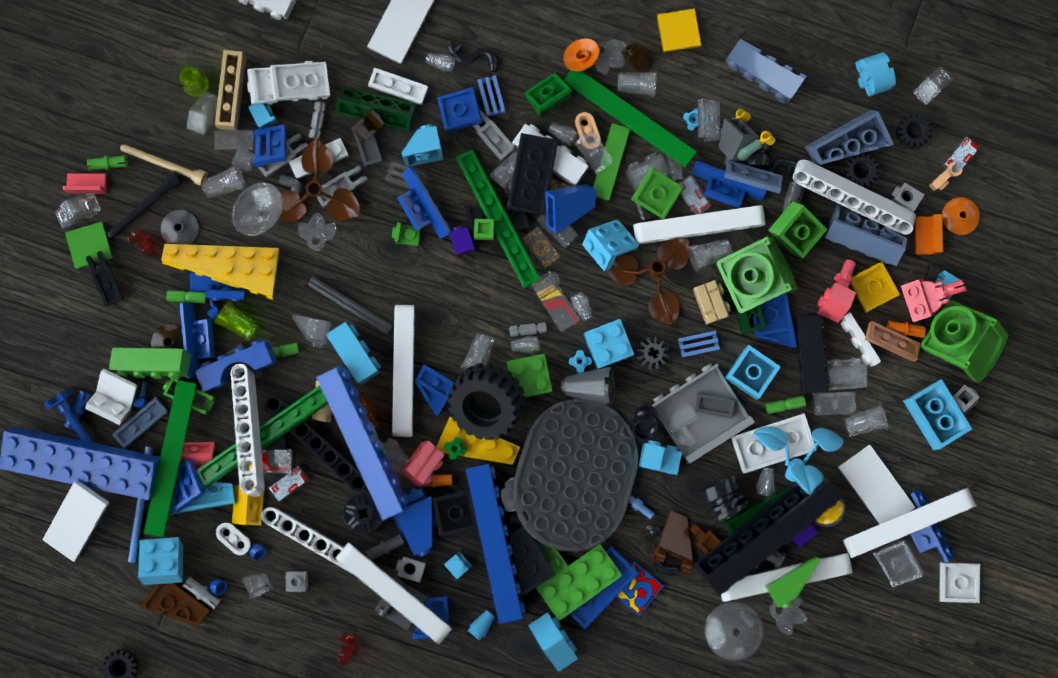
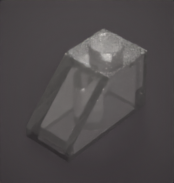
(933, 85)
(202, 113)
(313, 330)

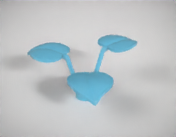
(806, 476)

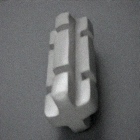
(317, 120)
(528, 329)

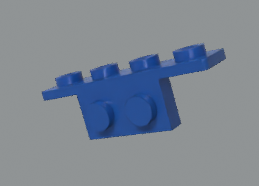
(725, 189)
(420, 206)
(216, 290)
(196, 337)
(931, 535)

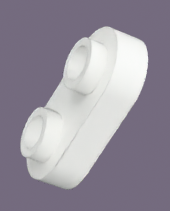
(233, 539)

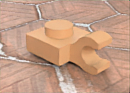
(941, 181)

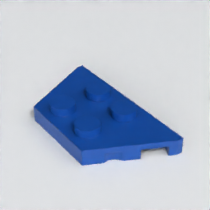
(778, 322)

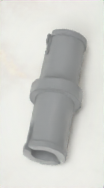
(202, 592)

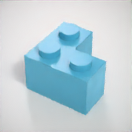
(660, 458)
(553, 641)

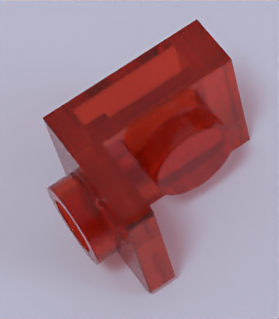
(146, 245)
(346, 652)

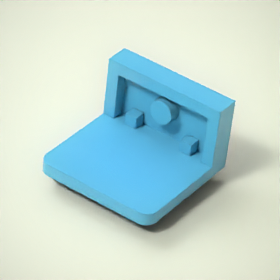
(607, 242)

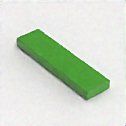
(615, 146)

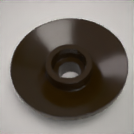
(165, 332)

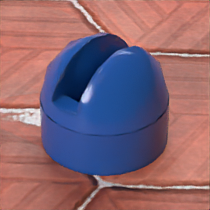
(257, 552)
(218, 587)

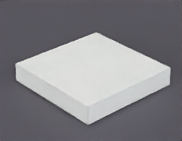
(960, 582)

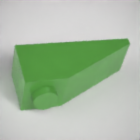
(789, 585)

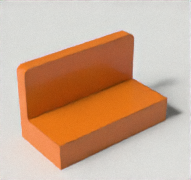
(928, 235)

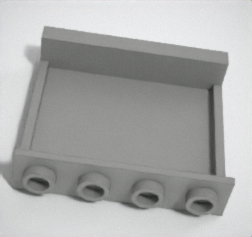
(709, 429)

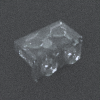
(504, 172)

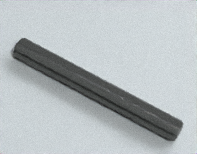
(350, 305)

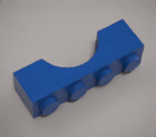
(214, 375)

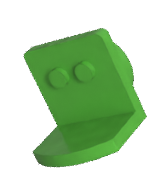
(757, 274)
(966, 339)

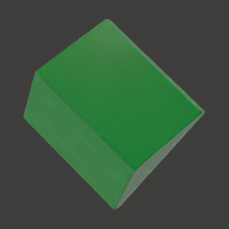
(548, 94)

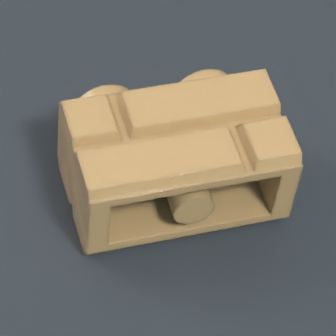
(711, 302)

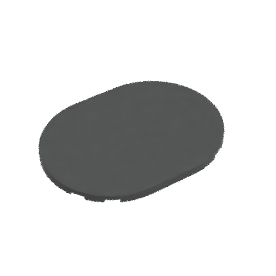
(575, 475)

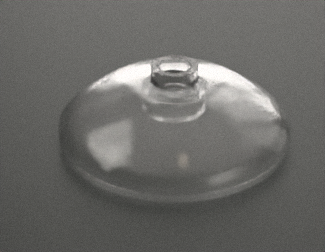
(257, 209)
(720, 631)

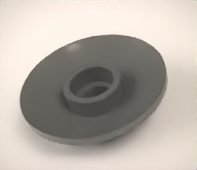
(189, 229)

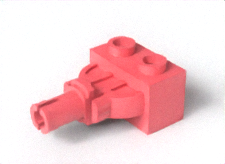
(838, 298)
(925, 298)

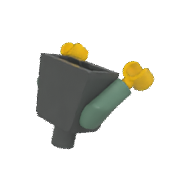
(739, 140)

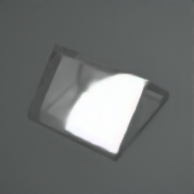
(898, 563)

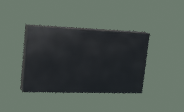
(532, 174)

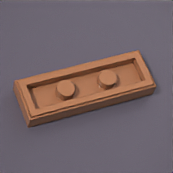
(892, 341)

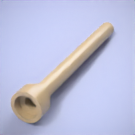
(196, 175)

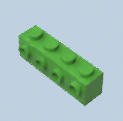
(150, 362)

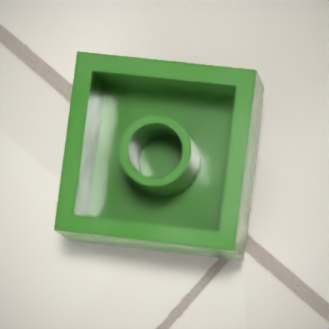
(797, 229)
(532, 374)

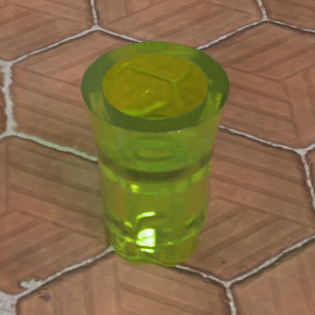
(195, 86)
(236, 321)

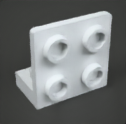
(113, 397)

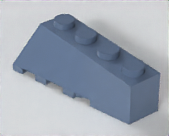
(764, 71)
(851, 139)
(865, 236)

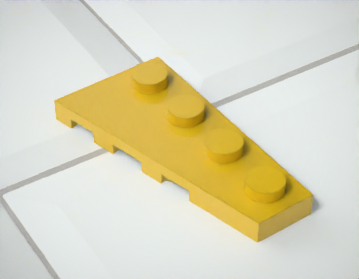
(490, 450)

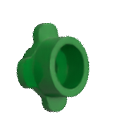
(456, 443)

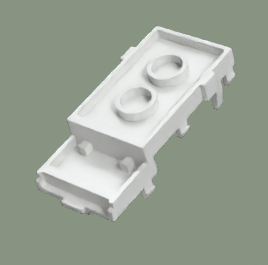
(288, 82)

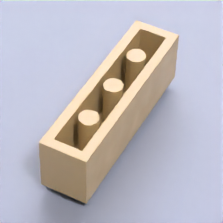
(230, 90)

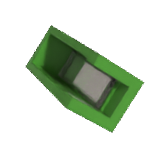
(202, 403)

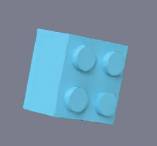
(608, 344)
(752, 372)
(160, 561)

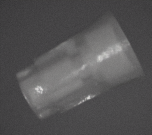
(638, 83)
(224, 182)
(708, 253)
(478, 352)
(866, 421)

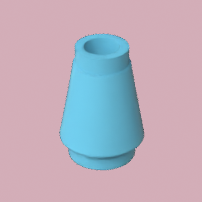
(481, 625)

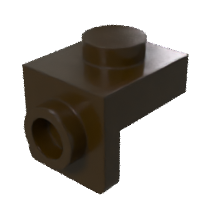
(637, 57)
(367, 125)

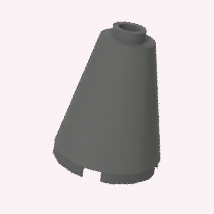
(591, 385)

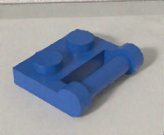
(275, 145)

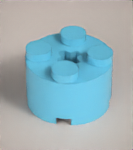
(875, 74)

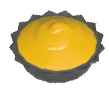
(832, 515)

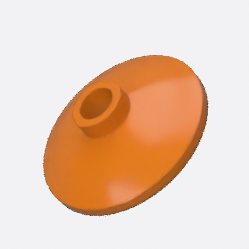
(581, 55)
(952, 219)

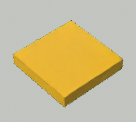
(679, 30)
(874, 287)

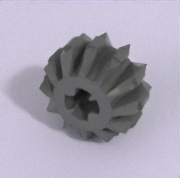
(649, 359)

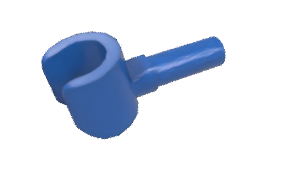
(213, 313)
(140, 402)

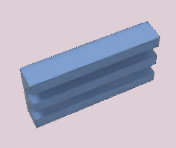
(487, 80)
(714, 340)

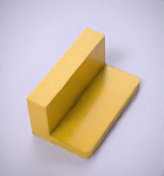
(247, 508)

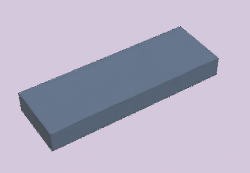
(753, 176)
(140, 423)

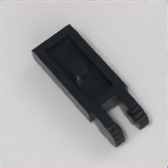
(105, 280)

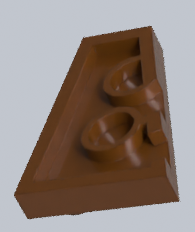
(176, 603)

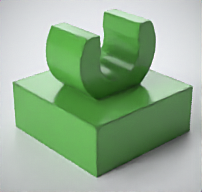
(484, 229)

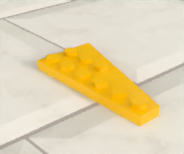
(232, 265)

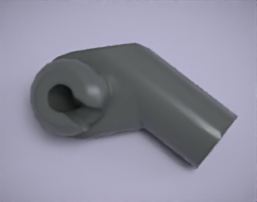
(296, 186)

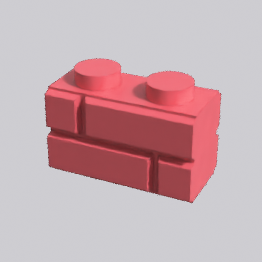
(422, 464)

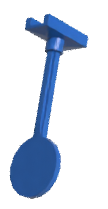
(65, 408)

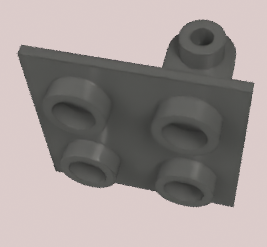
(388, 611)

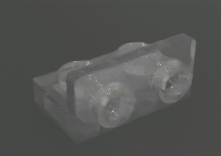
(708, 120)
(847, 374)

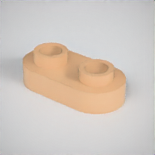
(583, 130)

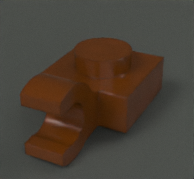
(707, 541)

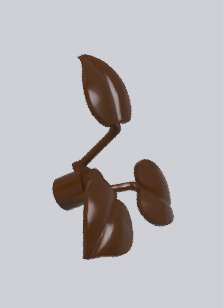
(340, 207)
(674, 254)

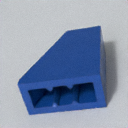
(568, 205)
(418, 526)

